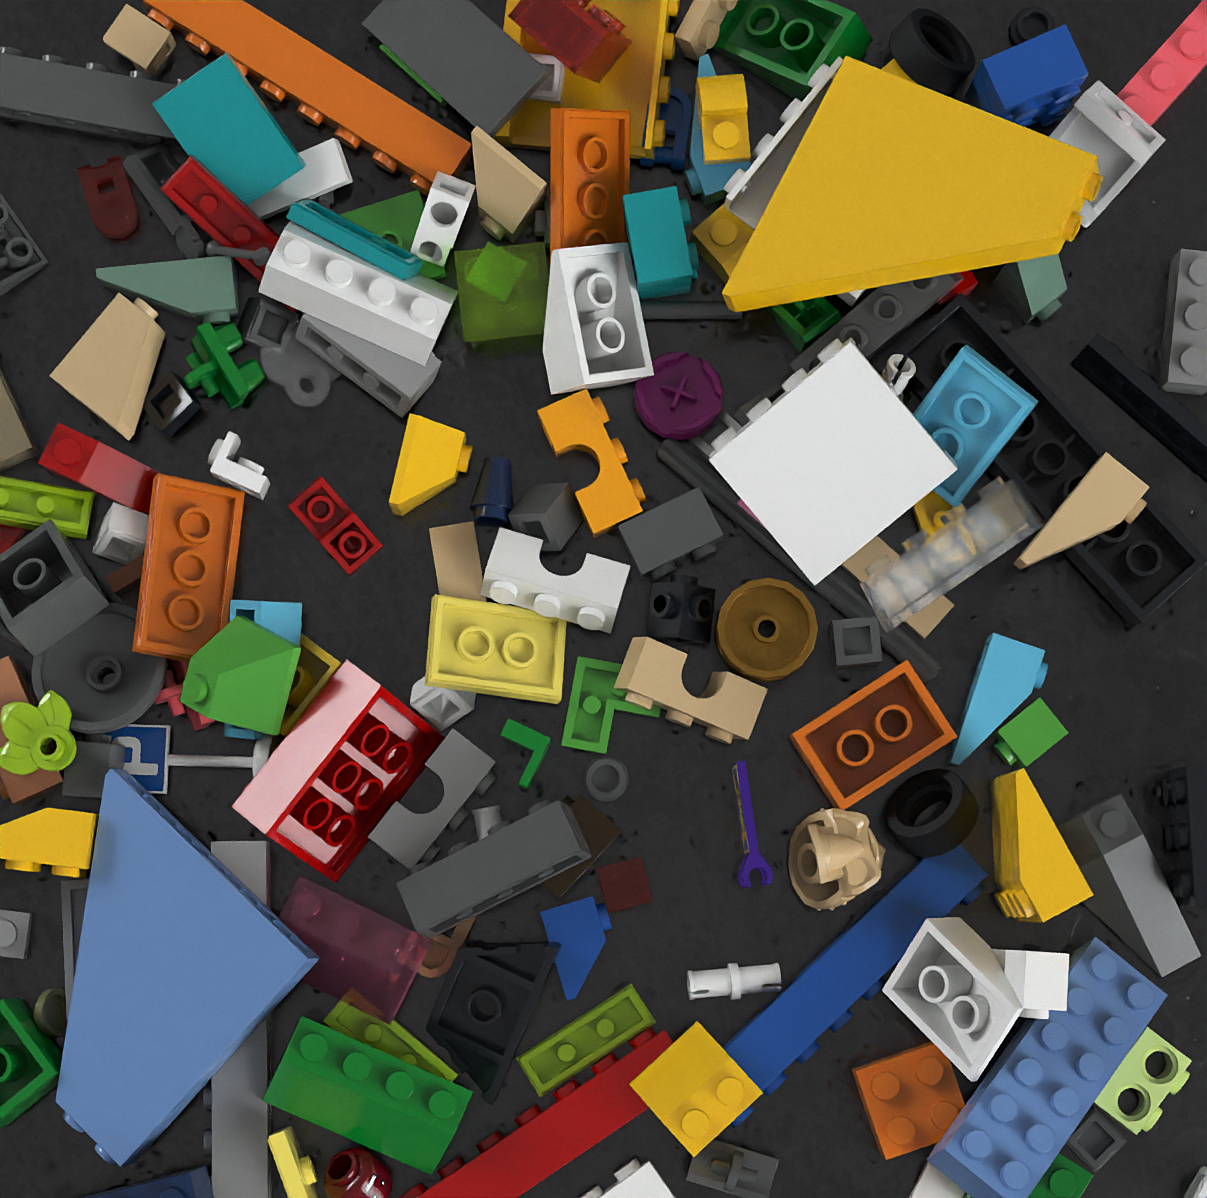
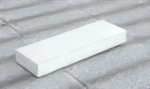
(323, 173)

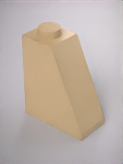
(114, 363)

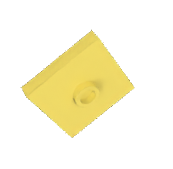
(294, 1168)

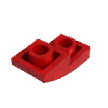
(334, 525)

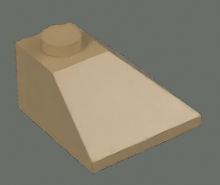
(505, 188)

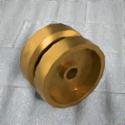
(761, 657)

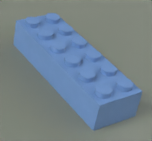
(1048, 1078)

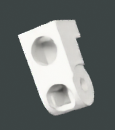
(442, 218)

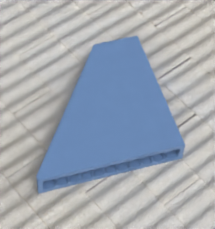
(165, 976)

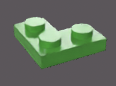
(594, 704)

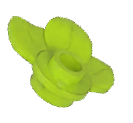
(32, 730)

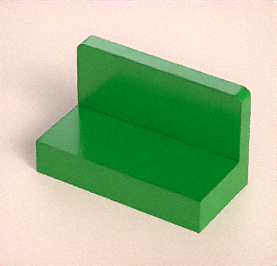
(530, 741)

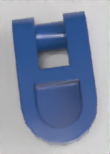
(678, 120)

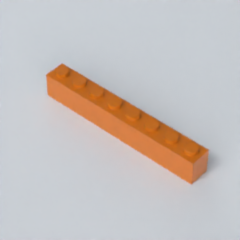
(319, 87)

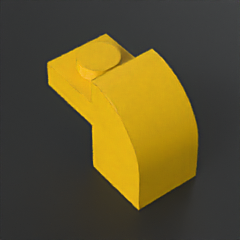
(723, 118)

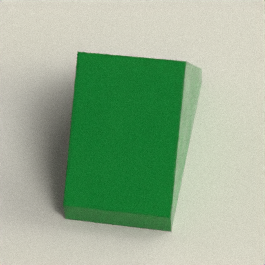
(805, 320)

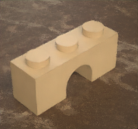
(654, 678)

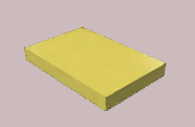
(495, 650)

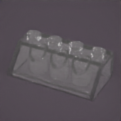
(951, 553)

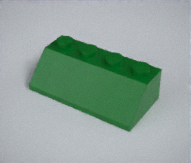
(367, 1095)

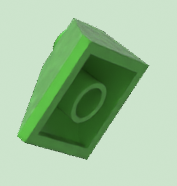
(242, 676)

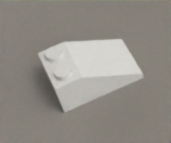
(594, 320)
(955, 993)

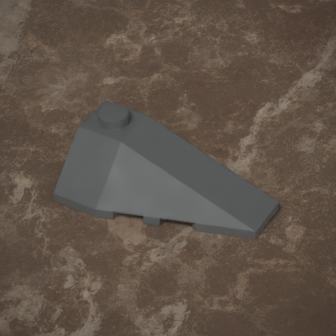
(1128, 885)

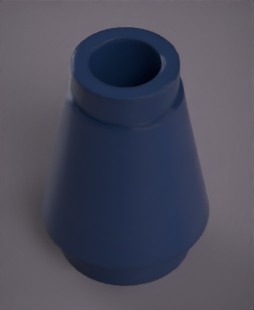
(493, 493)

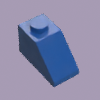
(581, 932)

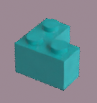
(658, 242)

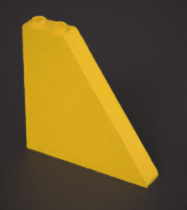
(907, 191)

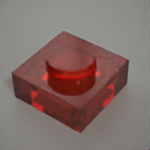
(624, 884)

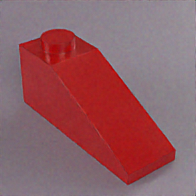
(99, 468)

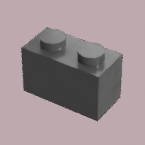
(671, 534)

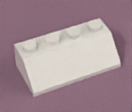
(356, 294)

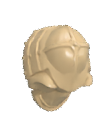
(834, 858)

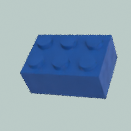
(1030, 79)

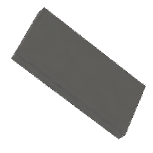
(460, 57)

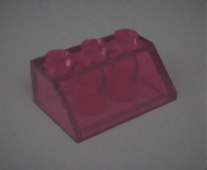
(361, 953)

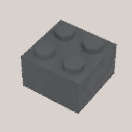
(46, 589)

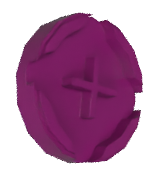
(680, 396)

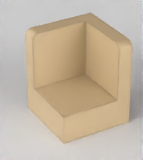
(140, 40)

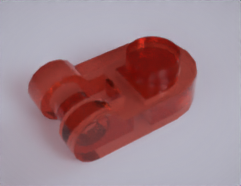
(115, 210)

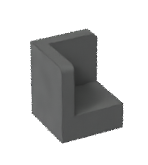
(548, 514)
(855, 643)

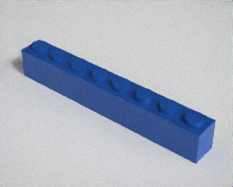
(850, 968)

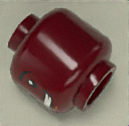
(356, 1175)

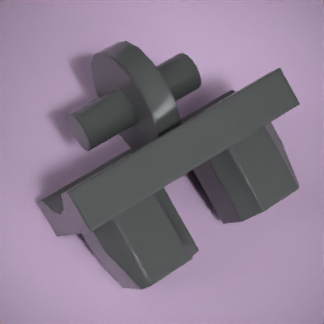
(733, 1170)

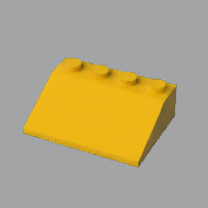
(1029, 855)

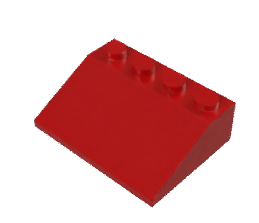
(338, 771)

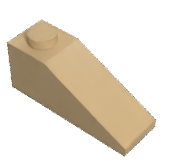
(1094, 506)

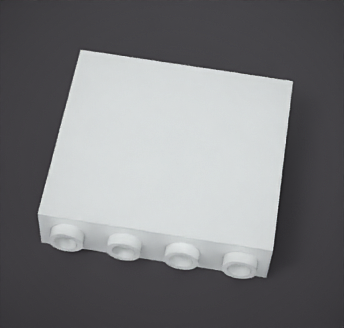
(830, 460)

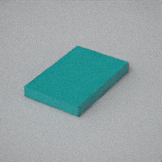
(229, 130)

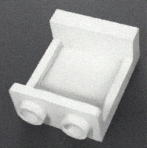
(1114, 134)

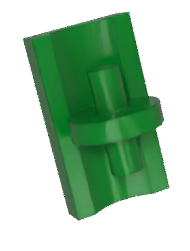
(215, 368)

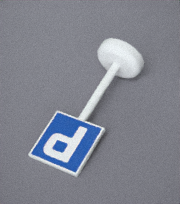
(149, 756)

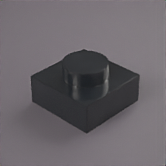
(170, 403)

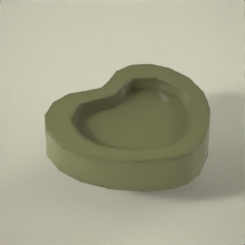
(51, 1012)

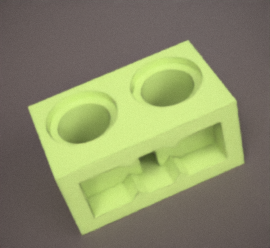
(1149, 1089)

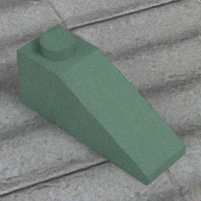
(1033, 286)
(190, 287)

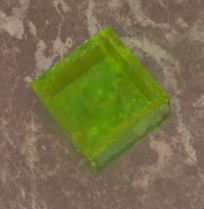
(502, 291)

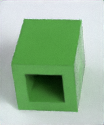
(1028, 734)

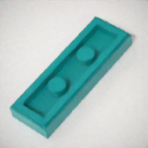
(355, 239)

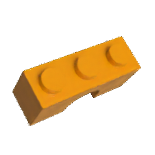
(578, 425)

